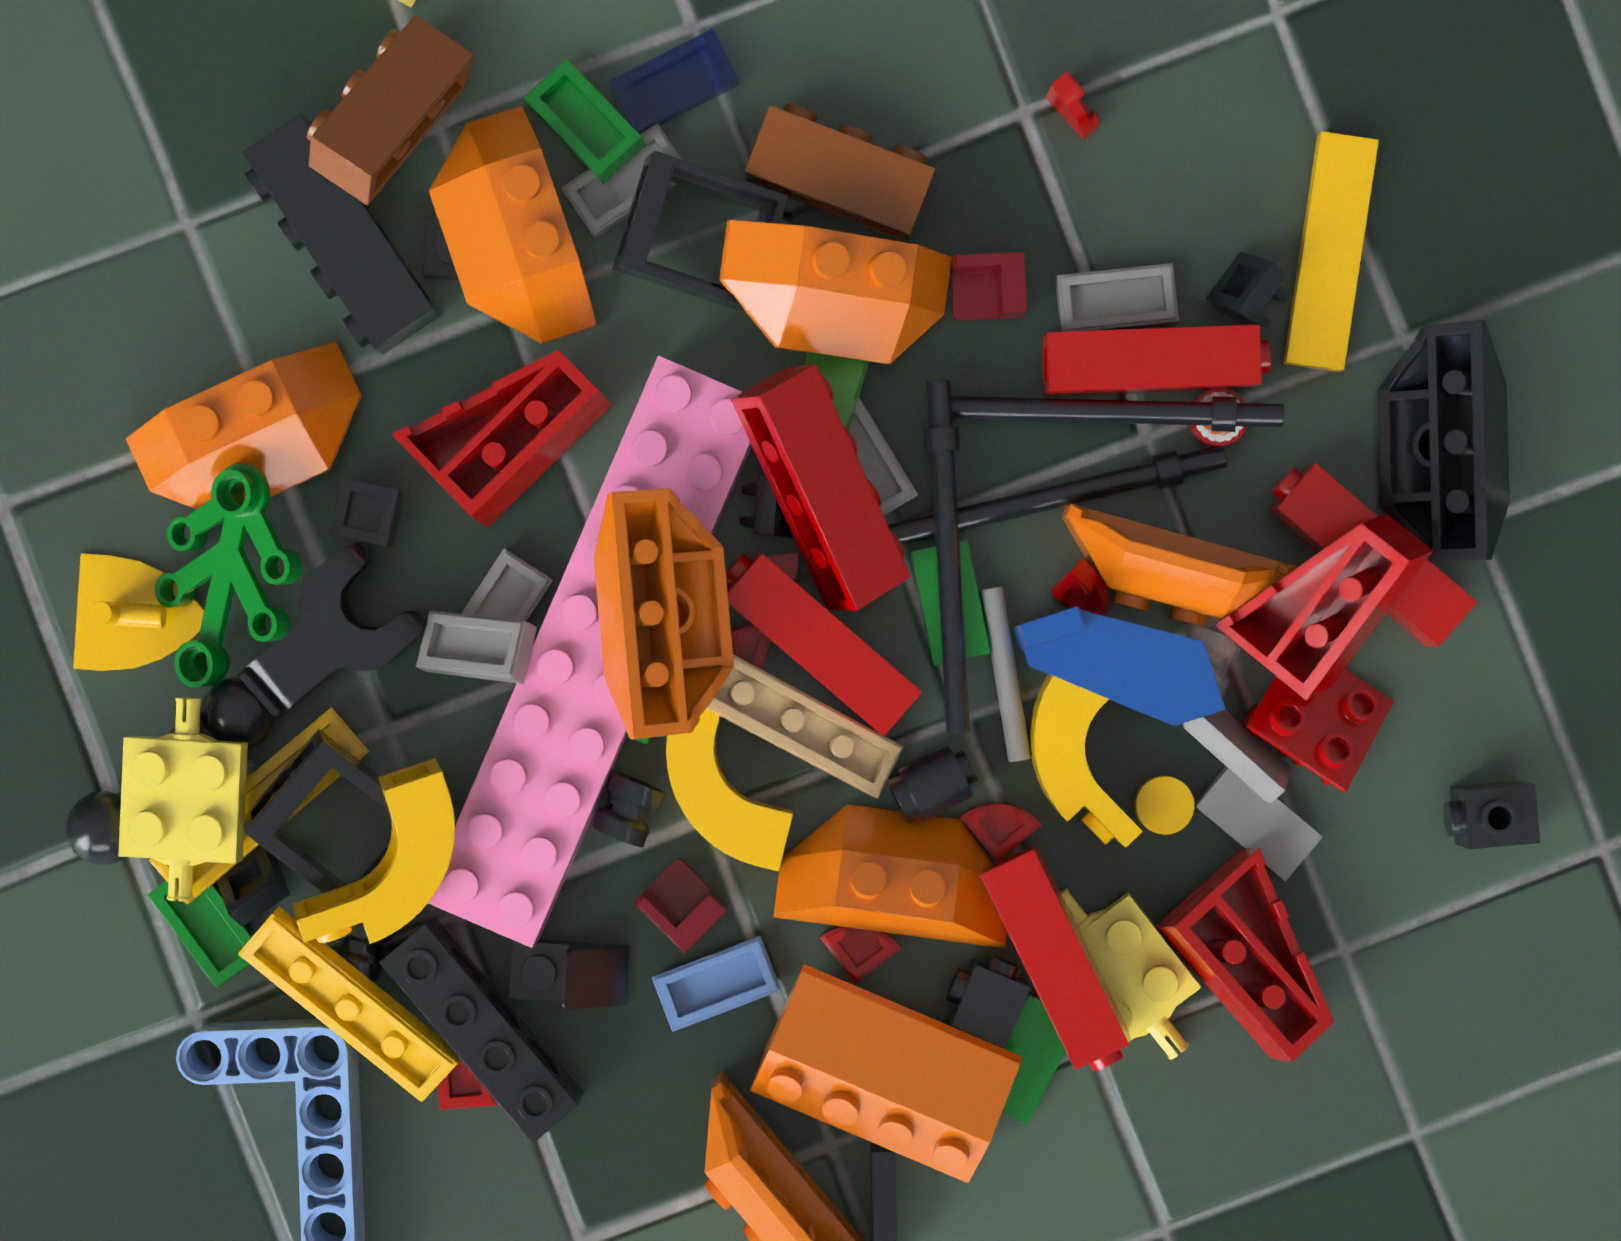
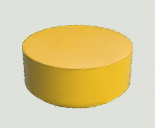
(1164, 804)

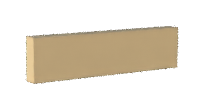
(806, 728)

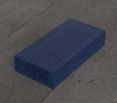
(675, 82)

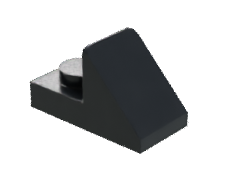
(570, 973)

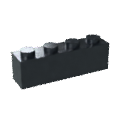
(342, 237)

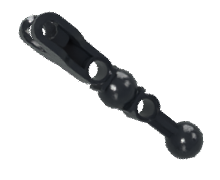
(274, 682)

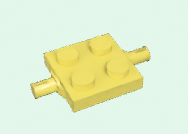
(183, 799)
(1137, 967)

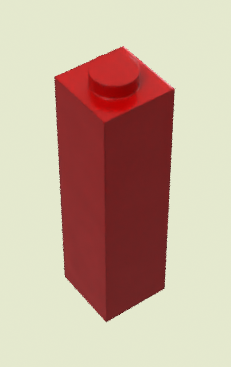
(1154, 360)
(1323, 511)
(819, 641)
(1057, 959)

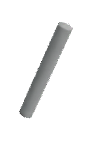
(1005, 674)

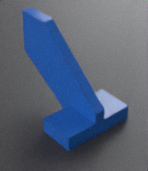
(1125, 663)

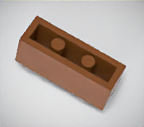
(388, 109)
(840, 171)

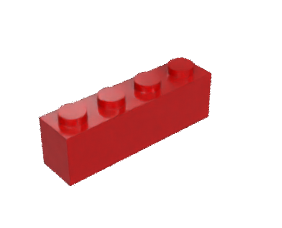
(821, 487)

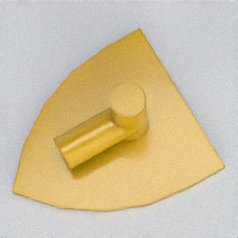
(121, 618)

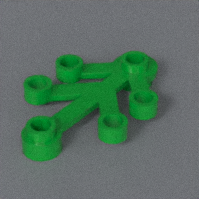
(228, 570)

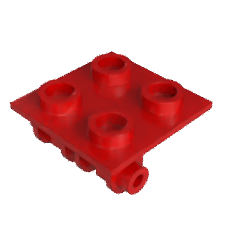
(1324, 732)

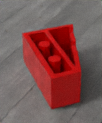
(506, 435)
(1329, 605)
(1247, 955)

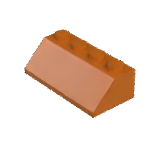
(886, 1073)

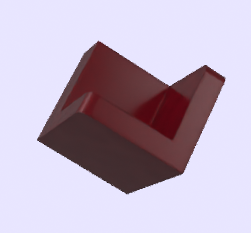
(988, 286)
(681, 904)

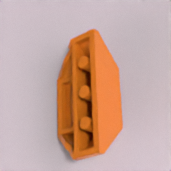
(510, 230)
(834, 288)
(275, 416)
(1169, 567)
(661, 612)
(891, 877)
(763, 1178)

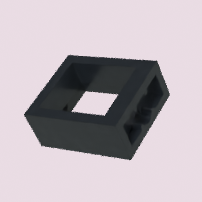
(647, 207)
(288, 793)

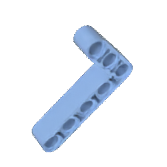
(314, 1132)

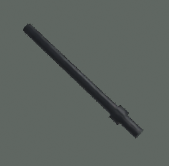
(1221, 414)
(942, 441)
(1165, 470)

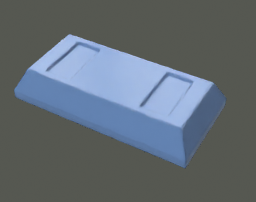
(716, 983)

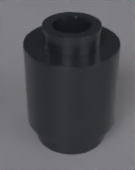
(932, 783)

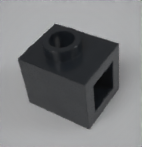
(1492, 815)
(987, 999)

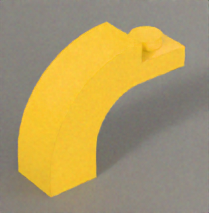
(1060, 764)
(718, 811)
(406, 874)

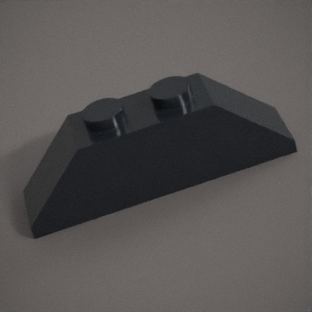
(1446, 441)

